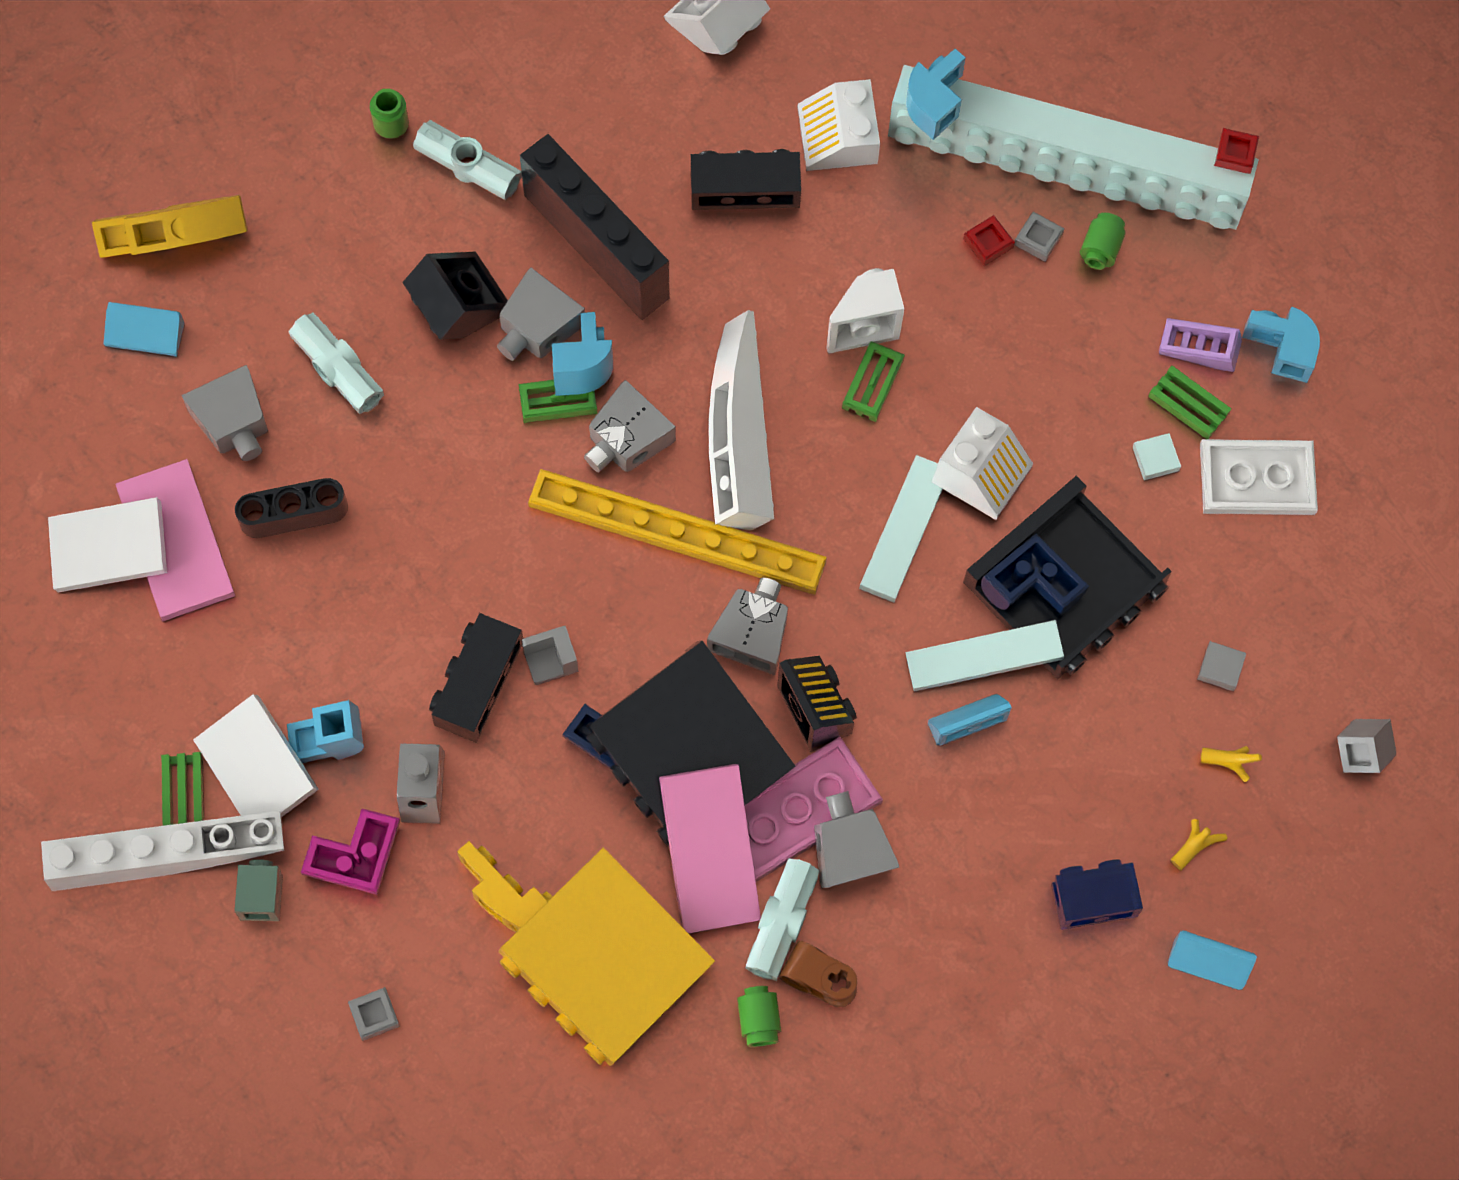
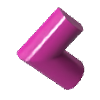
(357, 864)

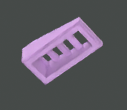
(1199, 356)

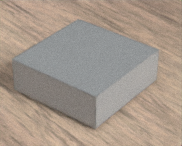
(1039, 236)
(1221, 666)
(373, 1014)

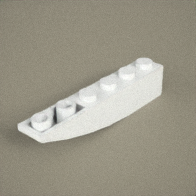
(738, 431)
(159, 850)

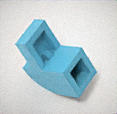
(928, 97)
(1295, 337)
(583, 364)
(330, 733)

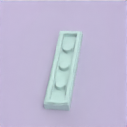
(903, 531)
(984, 655)

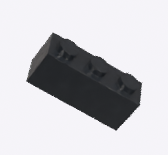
(745, 180)
(476, 677)

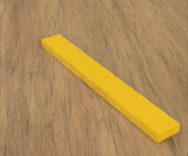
(677, 531)

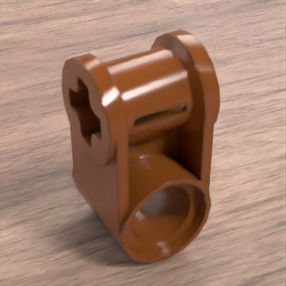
(813, 973)

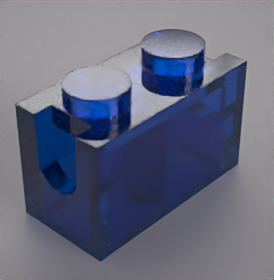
(1096, 894)

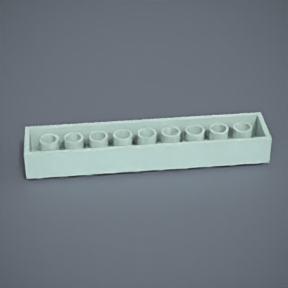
(1083, 152)

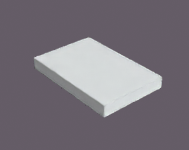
(1258, 477)
(107, 545)
(255, 760)

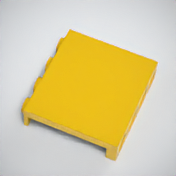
(605, 958)

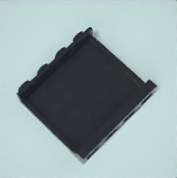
(1099, 553)
(683, 723)

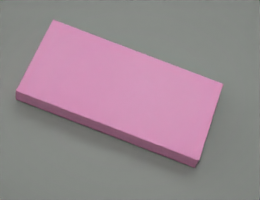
(193, 559)
(785, 813)
(710, 848)

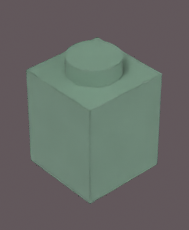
(258, 891)

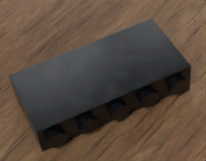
(595, 226)

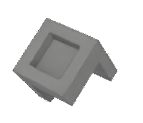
(550, 655)
(1366, 745)

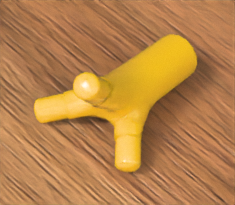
(1230, 759)
(1196, 842)

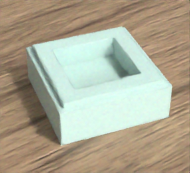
(1156, 456)

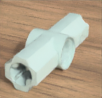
(450, 149)
(336, 363)
(782, 919)

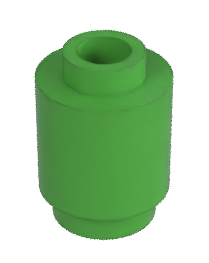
(389, 113)
(1103, 241)
(759, 1016)

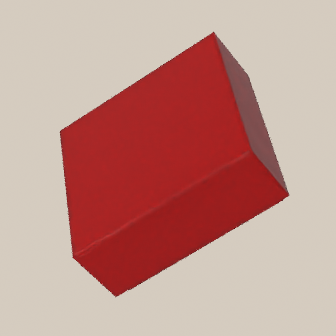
(1236, 151)
(989, 240)

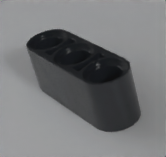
(274, 501)

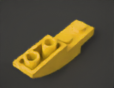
(170, 227)
(500, 894)

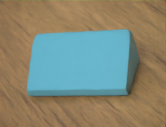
(143, 329)
(969, 719)
(1211, 960)

